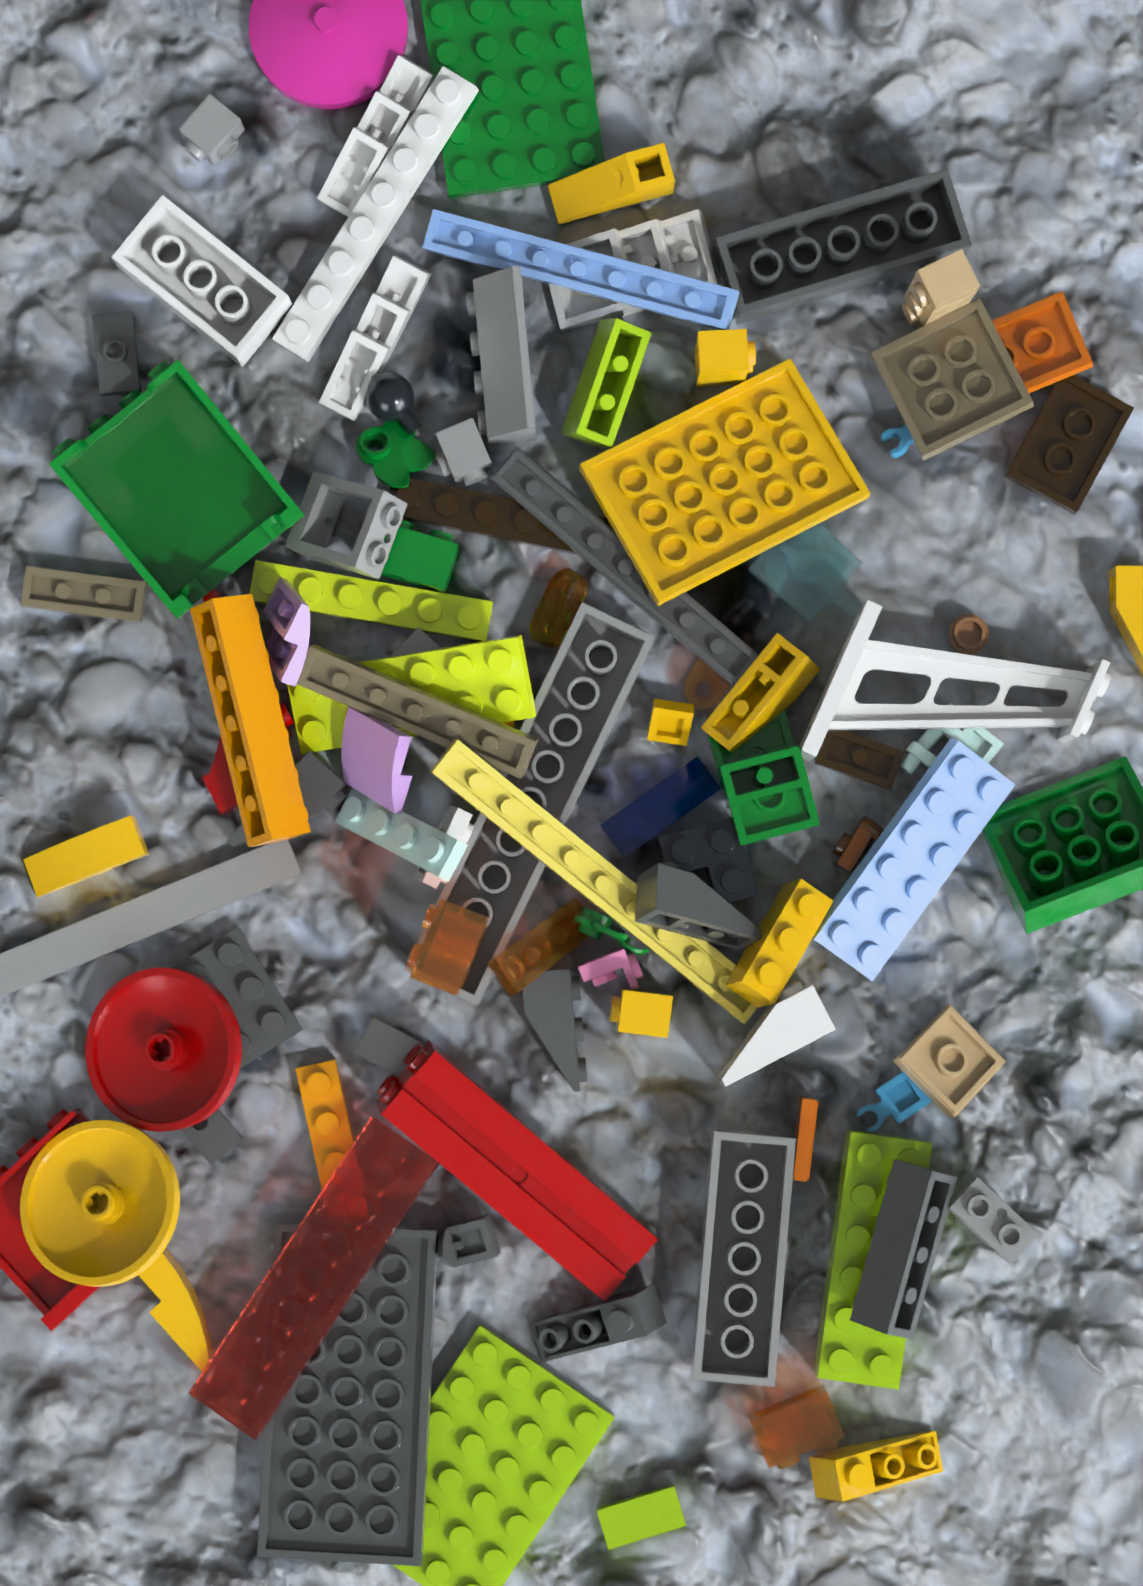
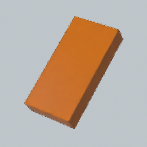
(804, 1137)

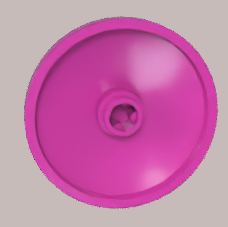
(327, 49)

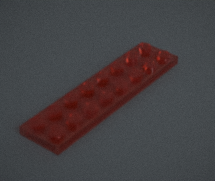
(314, 1278)

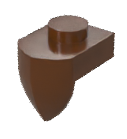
(851, 846)

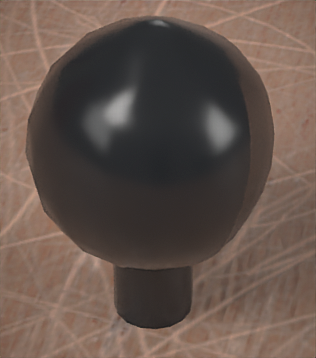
(391, 398)

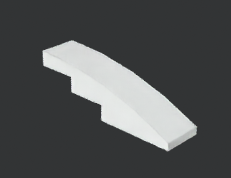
(375, 134)
(374, 337)

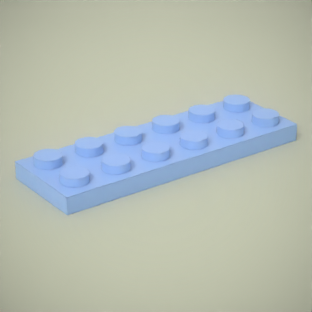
(912, 858)

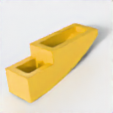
(86, 856)
(179, 1308)

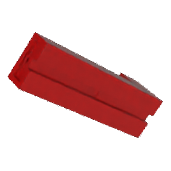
(513, 1169)

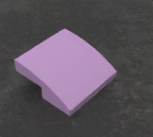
(290, 632)
(374, 759)

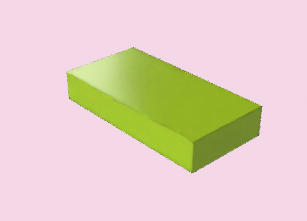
(641, 1516)

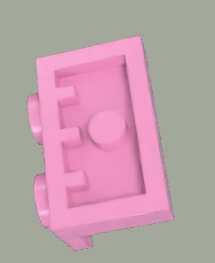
(603, 968)

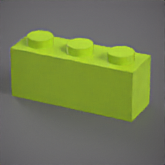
(606, 383)

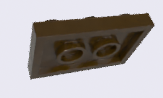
(1069, 442)

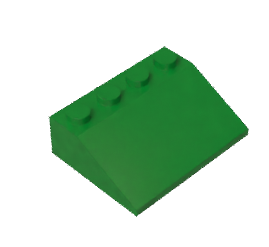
(1070, 844)

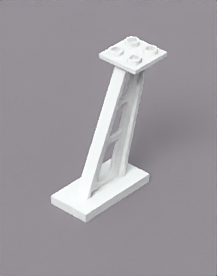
(840, 711)

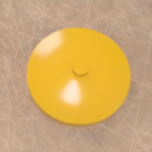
(100, 1203)

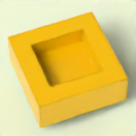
(670, 722)

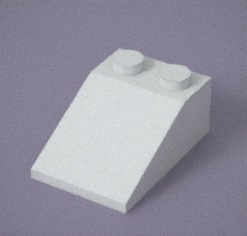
(781, 1029)

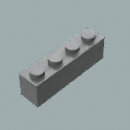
(903, 1249)

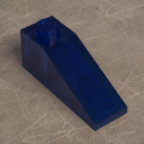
(659, 807)

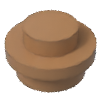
(968, 634)

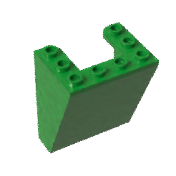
(175, 488)

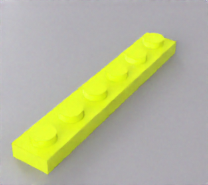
(378, 601)

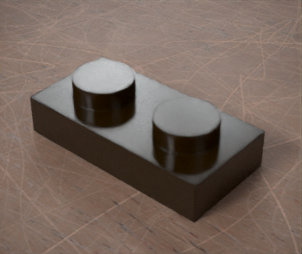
(860, 758)

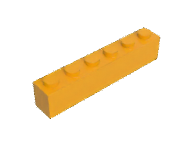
(250, 719)

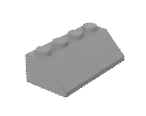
(503, 358)

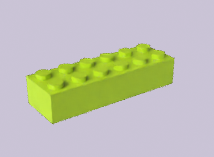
(843, 1347)

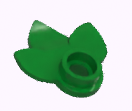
(398, 456)
(596, 924)

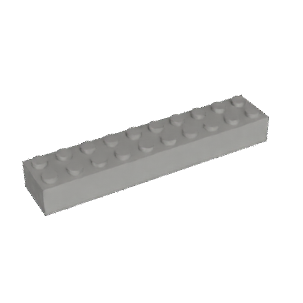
(572, 723)

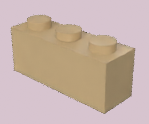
(939, 289)

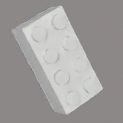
(202, 281)

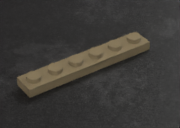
(416, 710)

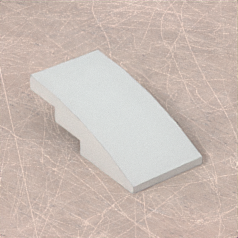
(670, 245)

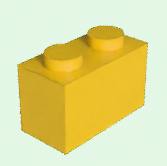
(723, 357)

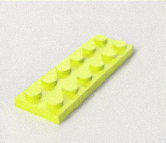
(479, 676)

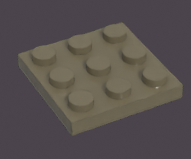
(952, 379)

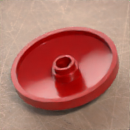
(163, 1049)

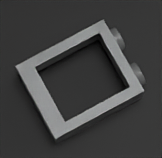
(321, 510)
(990, 1218)

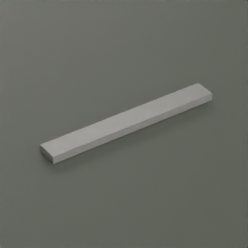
(147, 915)

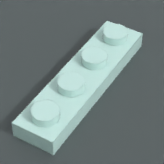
(402, 835)

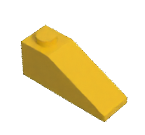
(761, 693)

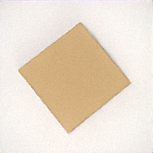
(949, 1061)

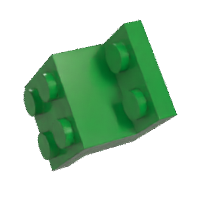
(766, 784)

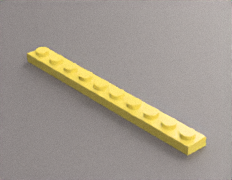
(584, 871)

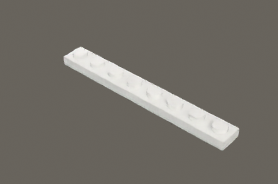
(375, 214)

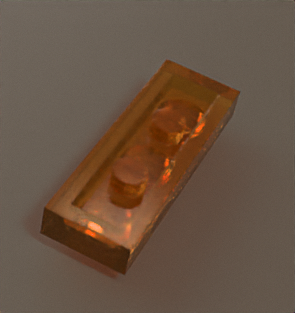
(539, 948)

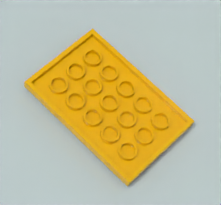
(724, 481)

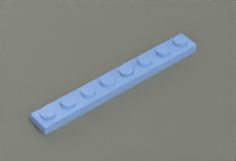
(581, 270)

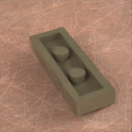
(84, 594)

